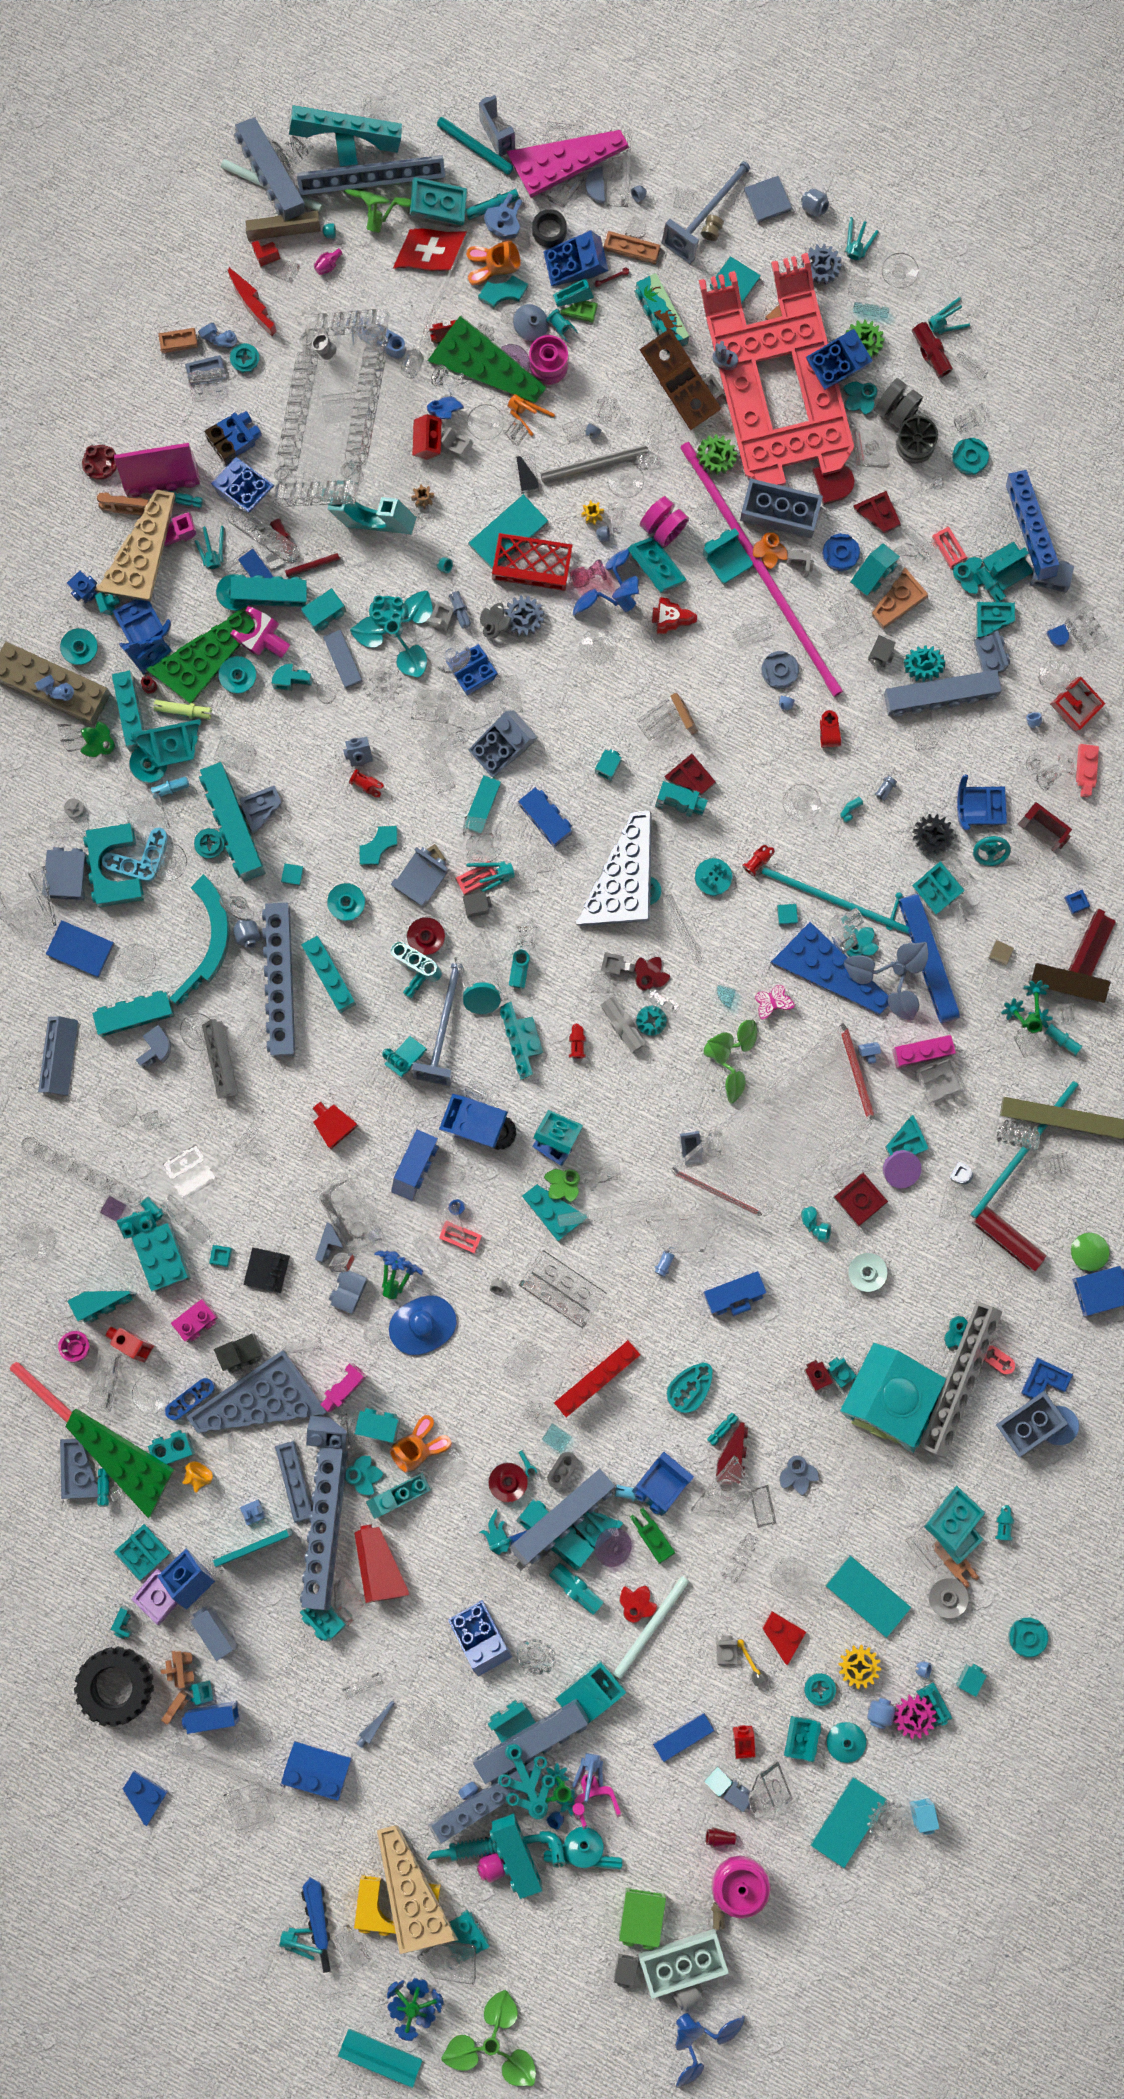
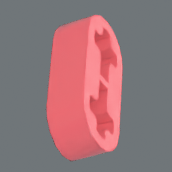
(1000, 1356)

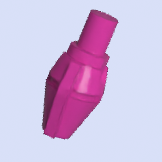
(327, 261)

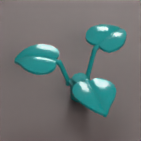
(412, 660)

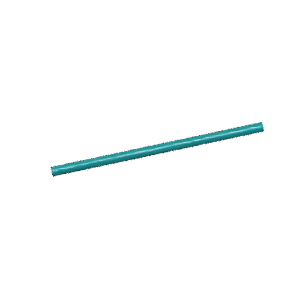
(835, 900)
(1018, 1157)

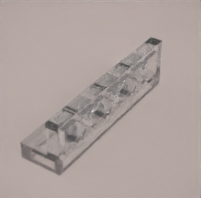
(625, 175)

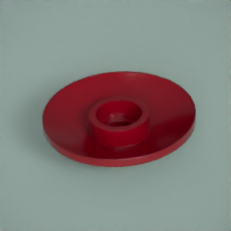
(426, 926)
(498, 1487)

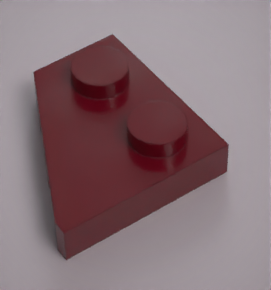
(879, 512)
(691, 775)

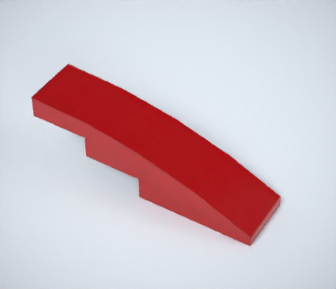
(249, 297)

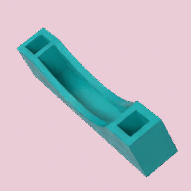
(310, 122)

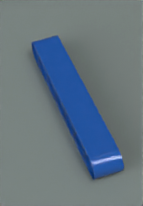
(934, 971)

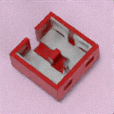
(1077, 704)

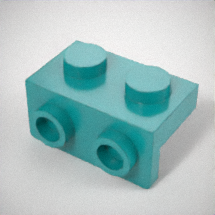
(324, 1622)
(802, 1738)

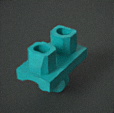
(136, 1223)

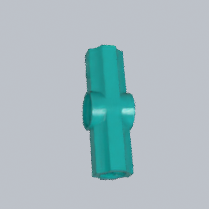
(576, 1588)

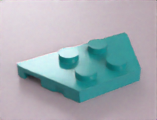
(169, 743)

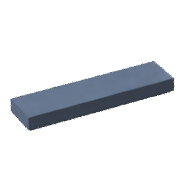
(294, 1481)

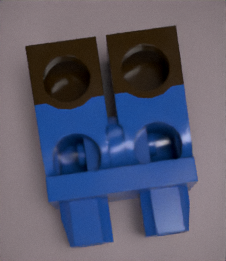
(232, 437)

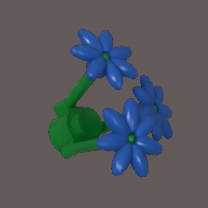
(391, 1287)

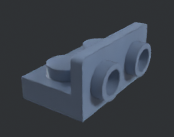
(991, 653)

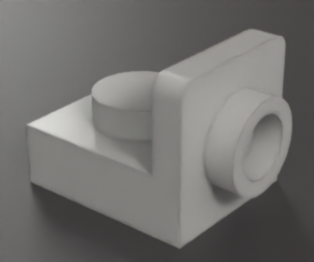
(726, 1650)

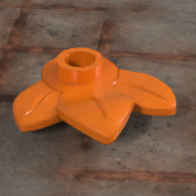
(769, 552)

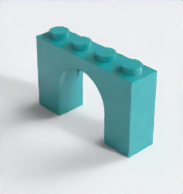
(390, 516)
(100, 842)

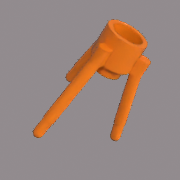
(519, 404)

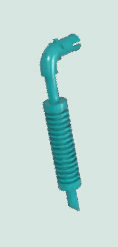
(486, 1846)

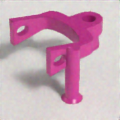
(595, 1791)

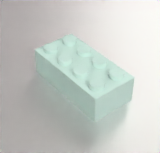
(683, 1963)

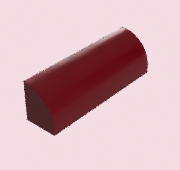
(1009, 1239)

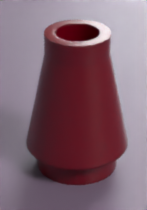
(718, 1837)

